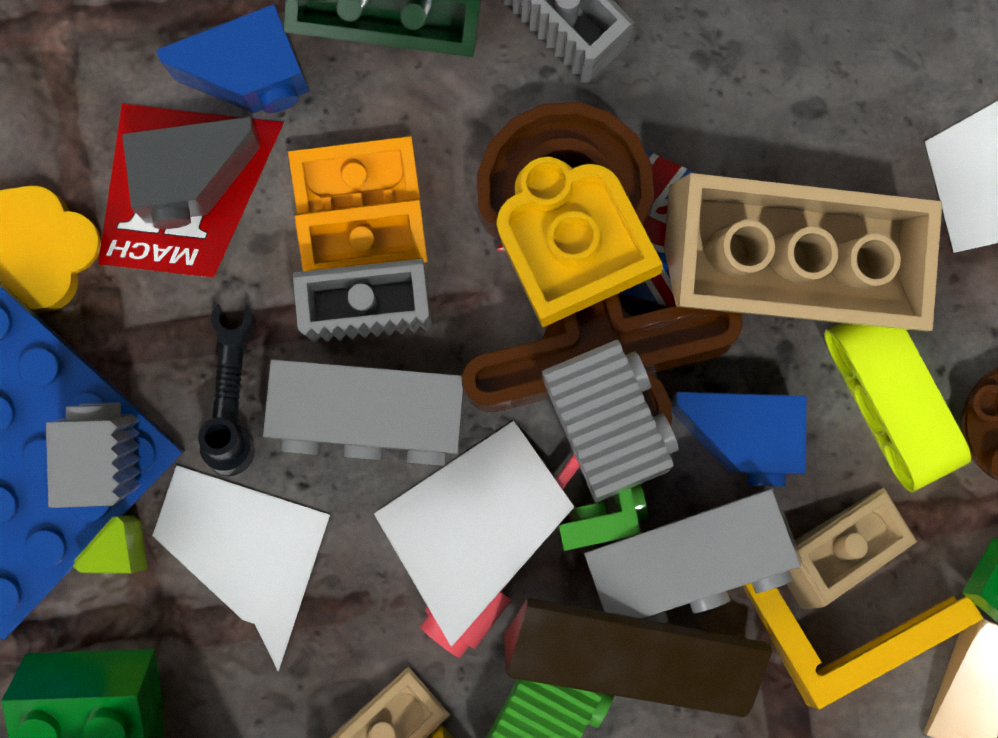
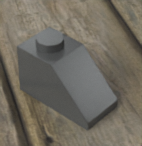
(185, 168)

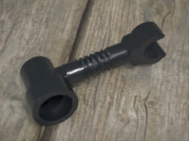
(240, 450)

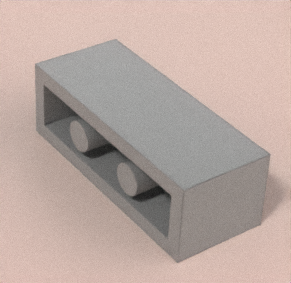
(364, 411)
(697, 559)

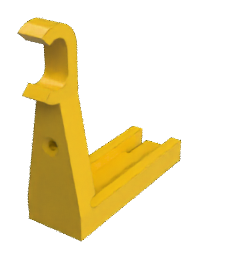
(863, 663)

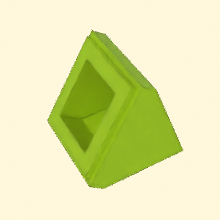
(115, 548)

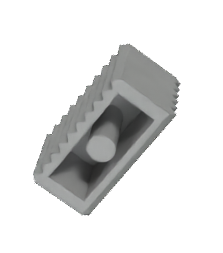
(581, 31)
(362, 300)
(609, 420)
(91, 456)

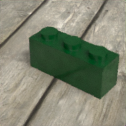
(408, 24)

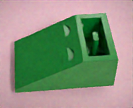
(85, 695)

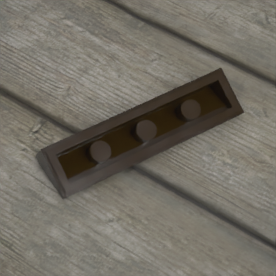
(634, 658)

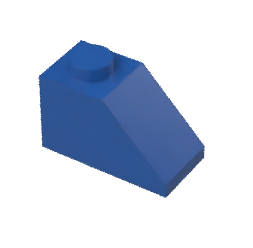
(240, 63)
(748, 432)

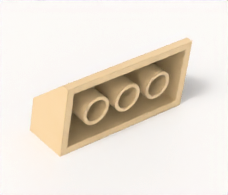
(802, 252)

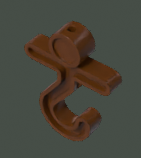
(661, 337)

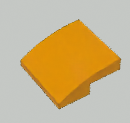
(357, 204)

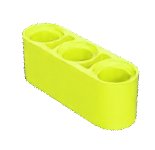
(898, 402)

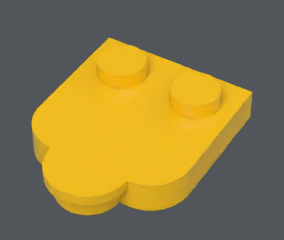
(573, 237)
(43, 247)

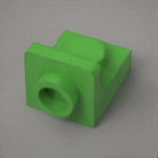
(593, 525)

